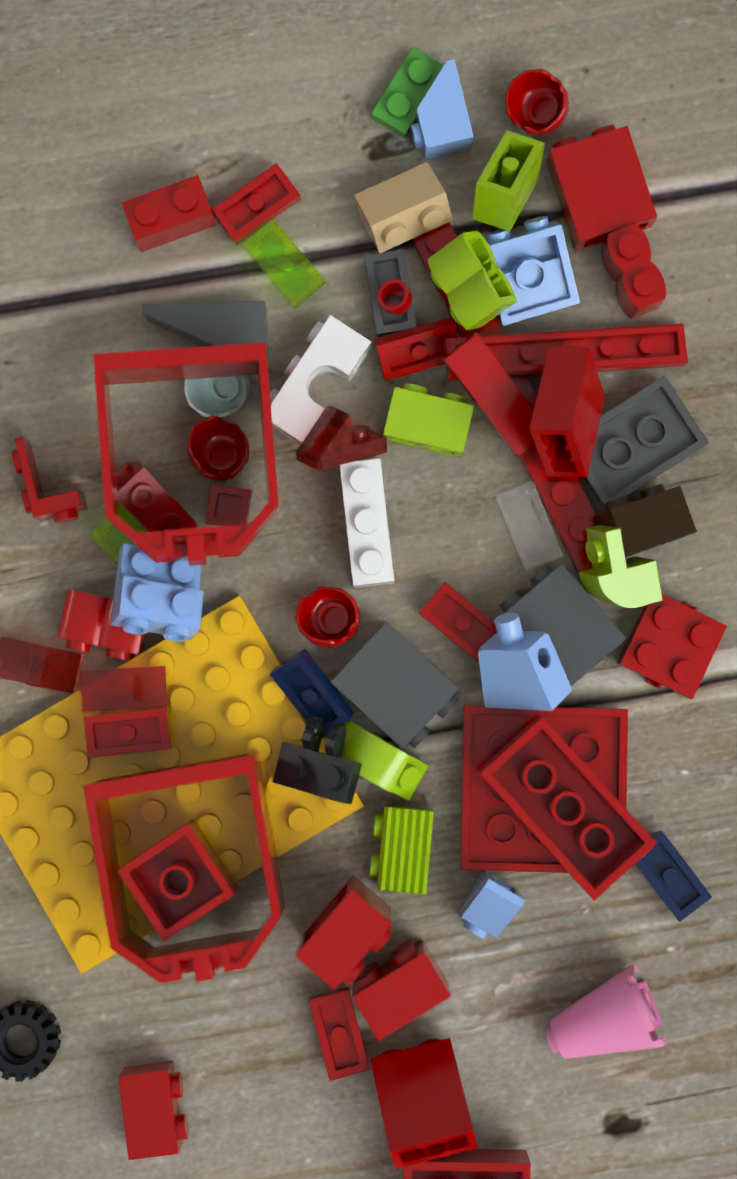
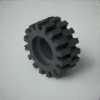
(46, 1035)

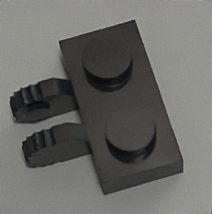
(317, 771)

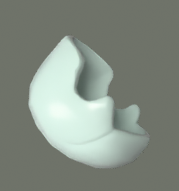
(217, 395)

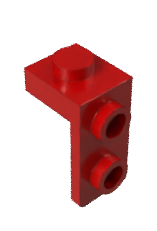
(149, 500)
(61, 507)

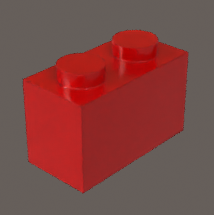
(169, 213)
(152, 1110)

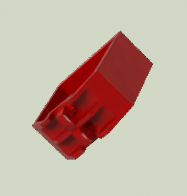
(184, 365)
(198, 955)

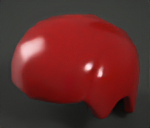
(536, 102)
(218, 449)
(328, 617)

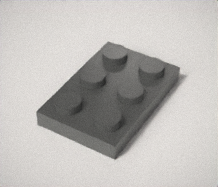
(641, 441)

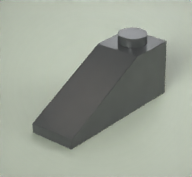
(213, 321)

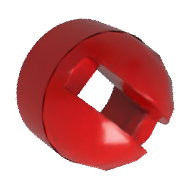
(398, 290)

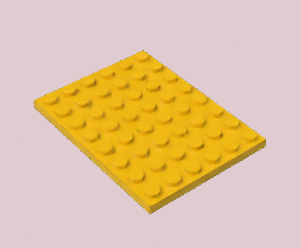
(217, 709)

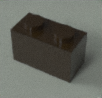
(649, 521)

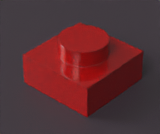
(228, 506)

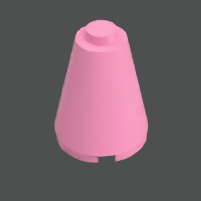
(608, 1020)

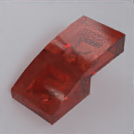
(123, 688)

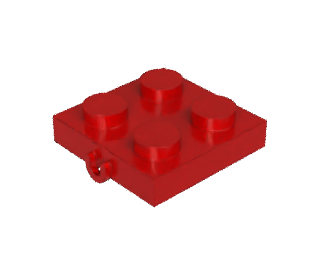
(672, 645)

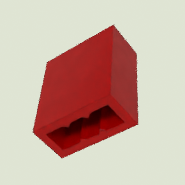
(600, 185)
(567, 411)
(422, 1103)

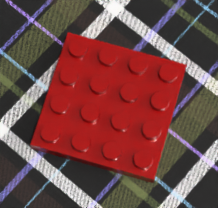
(490, 831)

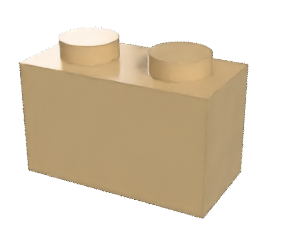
(403, 207)

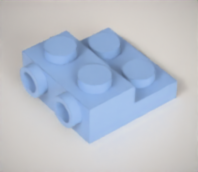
(536, 268)
(157, 596)

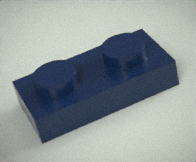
(311, 690)
(672, 878)

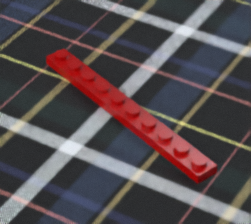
(561, 496)

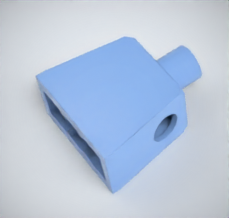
(521, 668)

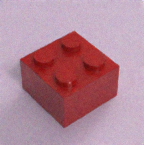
(178, 880)
(399, 988)

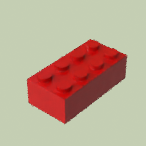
(567, 807)

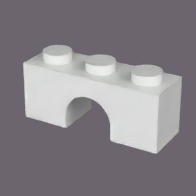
(331, 350)
(367, 523)

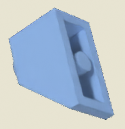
(442, 117)
(490, 906)

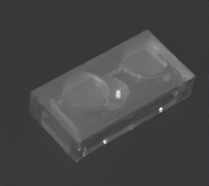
(528, 525)

